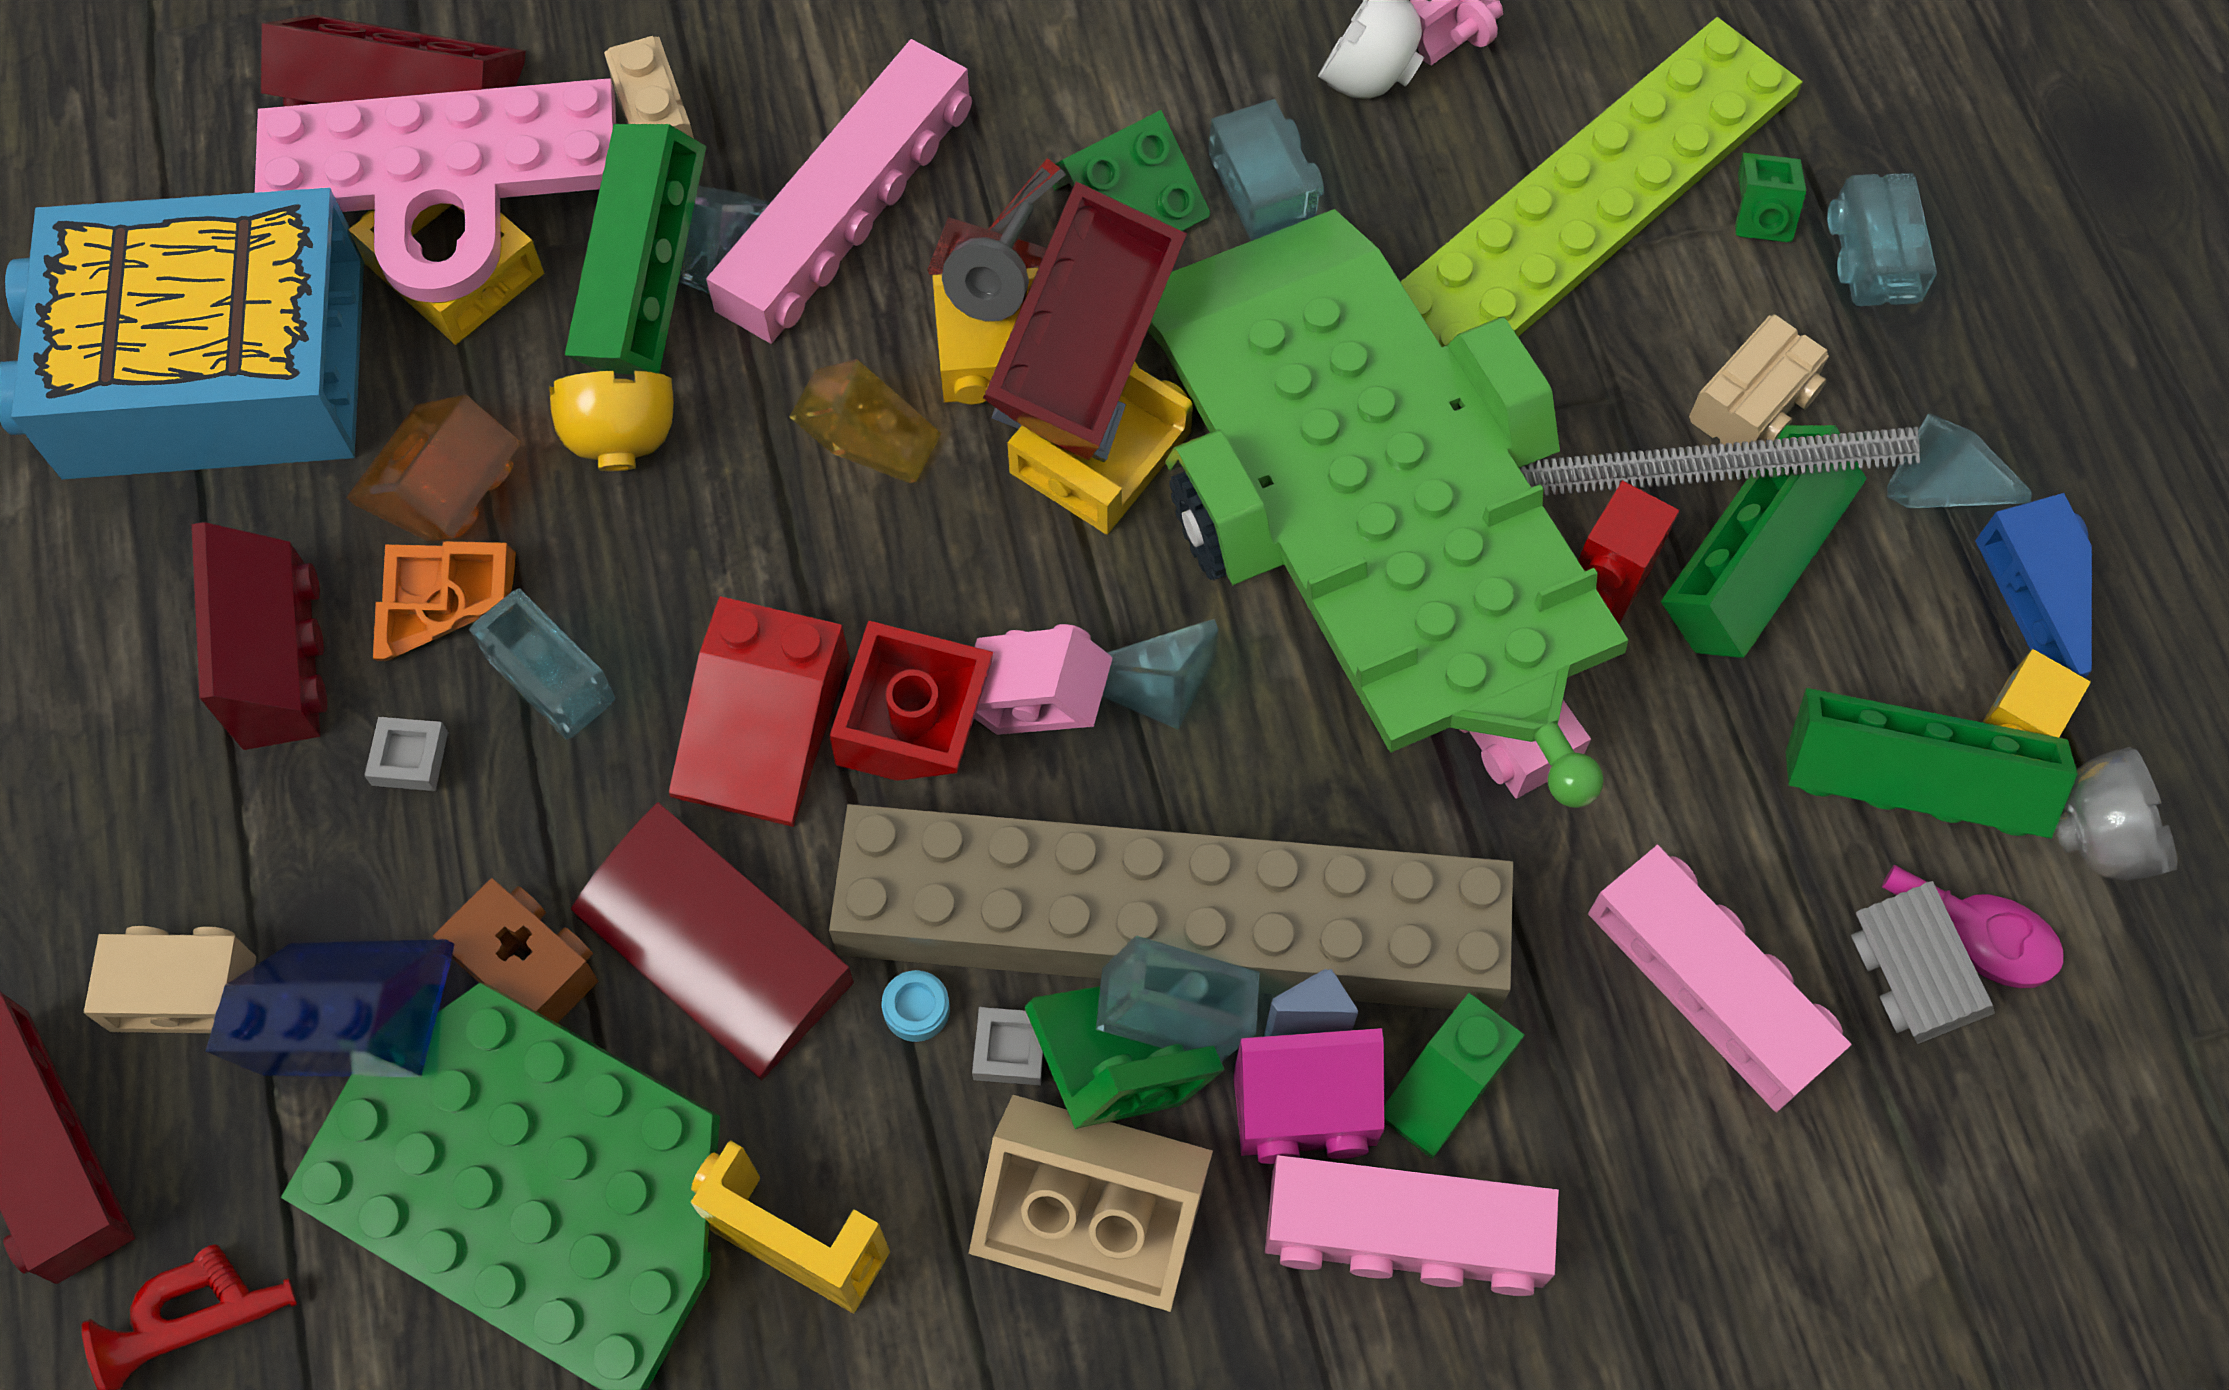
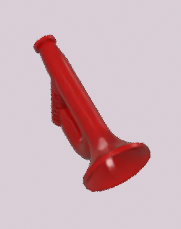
(117, 1354)

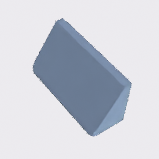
(1312, 1007)

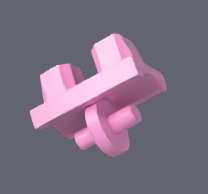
(1453, 22)

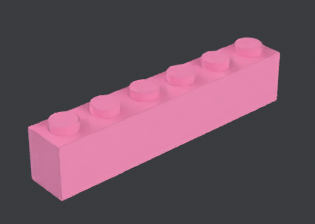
(840, 192)

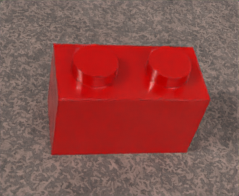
(1626, 545)

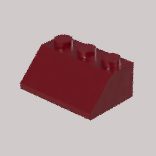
(257, 636)

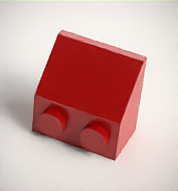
(908, 704)

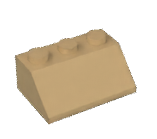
(1089, 1203)

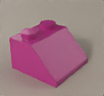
(1310, 1094)

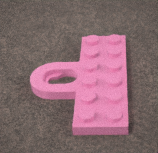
(435, 151)

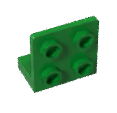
(1142, 171)
(1108, 1074)

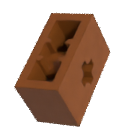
(498, 924)

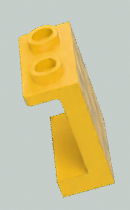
(1101, 492)
(836, 1272)

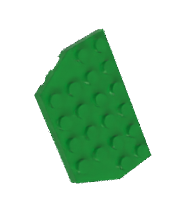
(526, 1186)

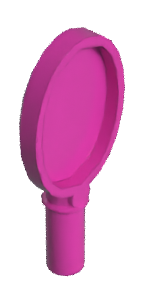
(1999, 934)

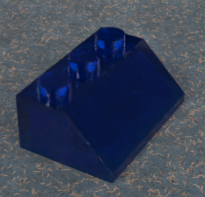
(335, 1009)

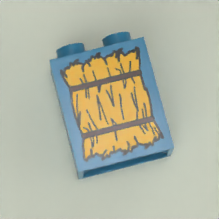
(186, 334)

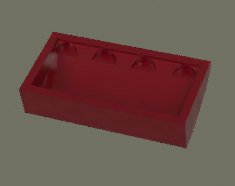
(1084, 320)
(711, 941)

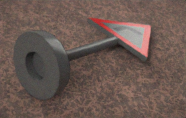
(986, 274)

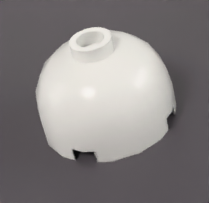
(1375, 50)

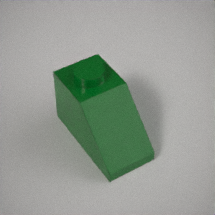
(1451, 1075)

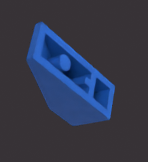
(2045, 576)

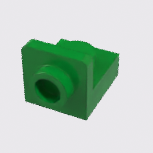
(1770, 196)

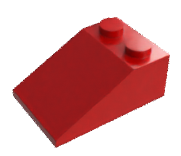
(758, 710)

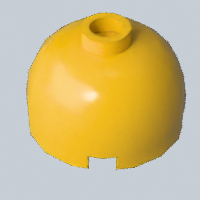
(612, 416)

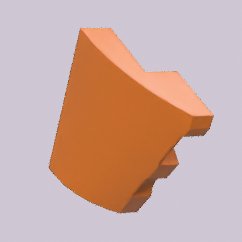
(437, 591)

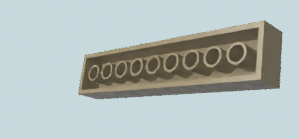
(1079, 893)

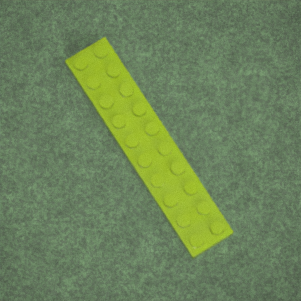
(1602, 186)

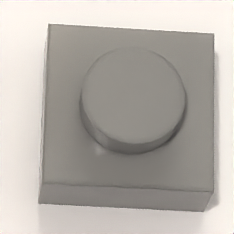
(406, 753)
(1006, 1048)

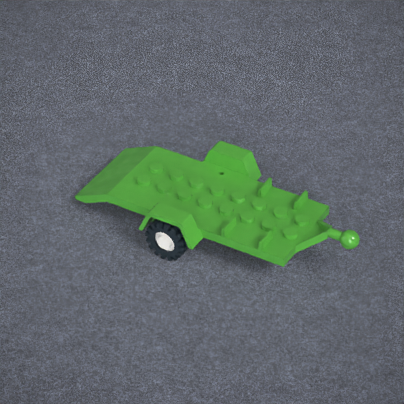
(1383, 494)

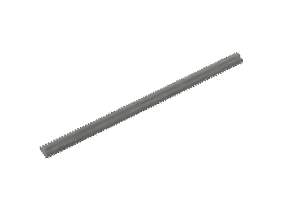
(1745, 458)

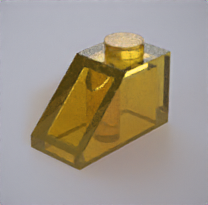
(865, 421)

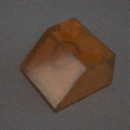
(437, 469)

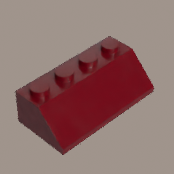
(346, 60)

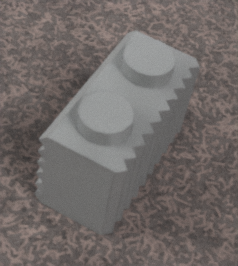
(1923, 963)

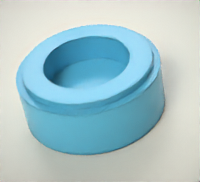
(915, 1005)

